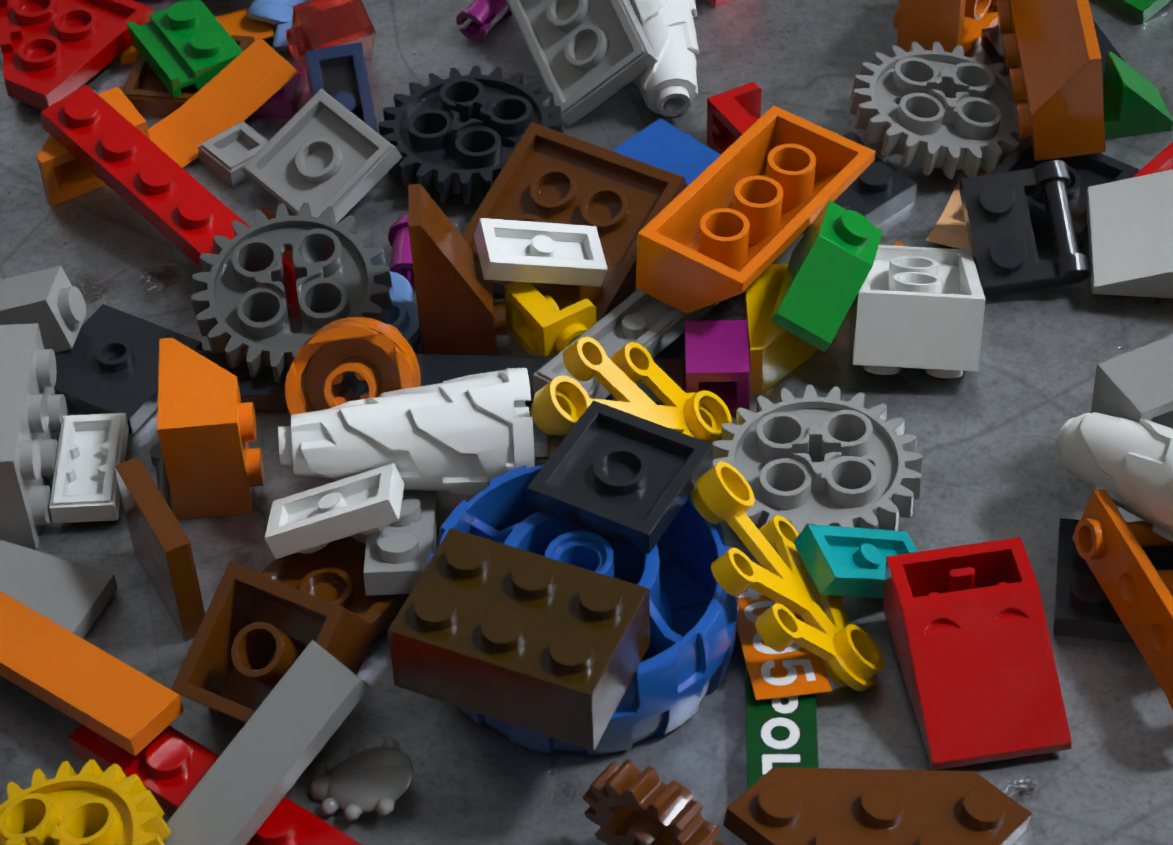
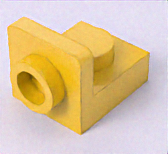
(541, 324)

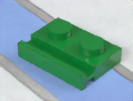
(184, 45)

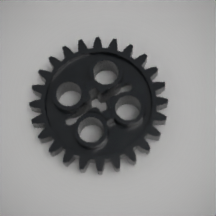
(463, 129)

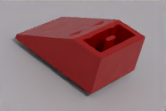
(975, 653)

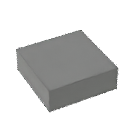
(231, 151)

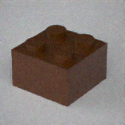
(256, 635)

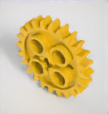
(82, 809)

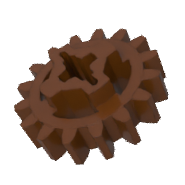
(644, 810)

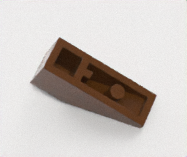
(451, 295)

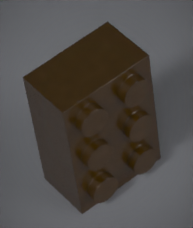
(520, 638)

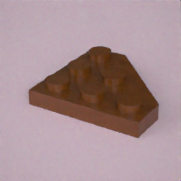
(875, 809)

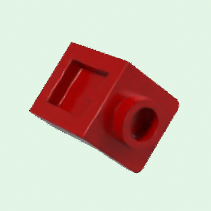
(732, 115)

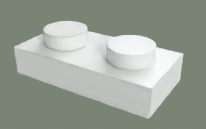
(540, 252)
(335, 511)

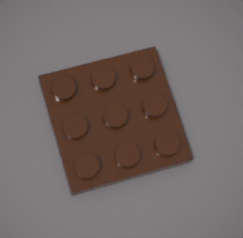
(580, 184)

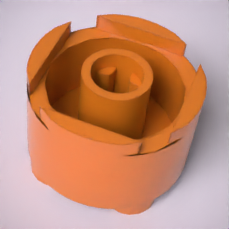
(351, 344)

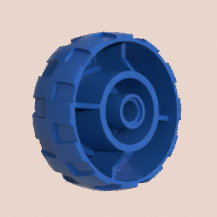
(689, 611)

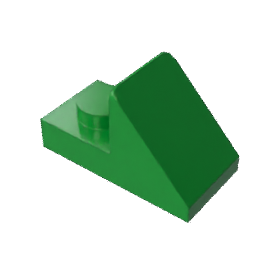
(1131, 102)

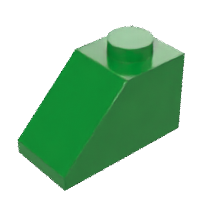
(826, 274)

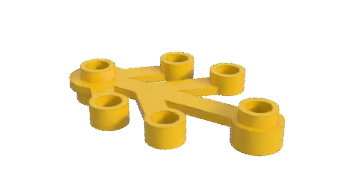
(564, 400)
(845, 648)

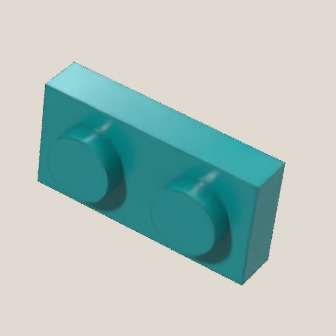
(850, 558)

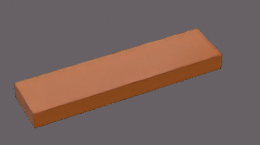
(82, 679)

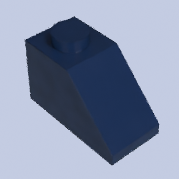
(344, 76)

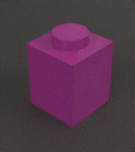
(719, 360)

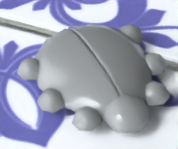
(364, 781)

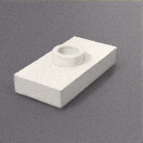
(85, 473)

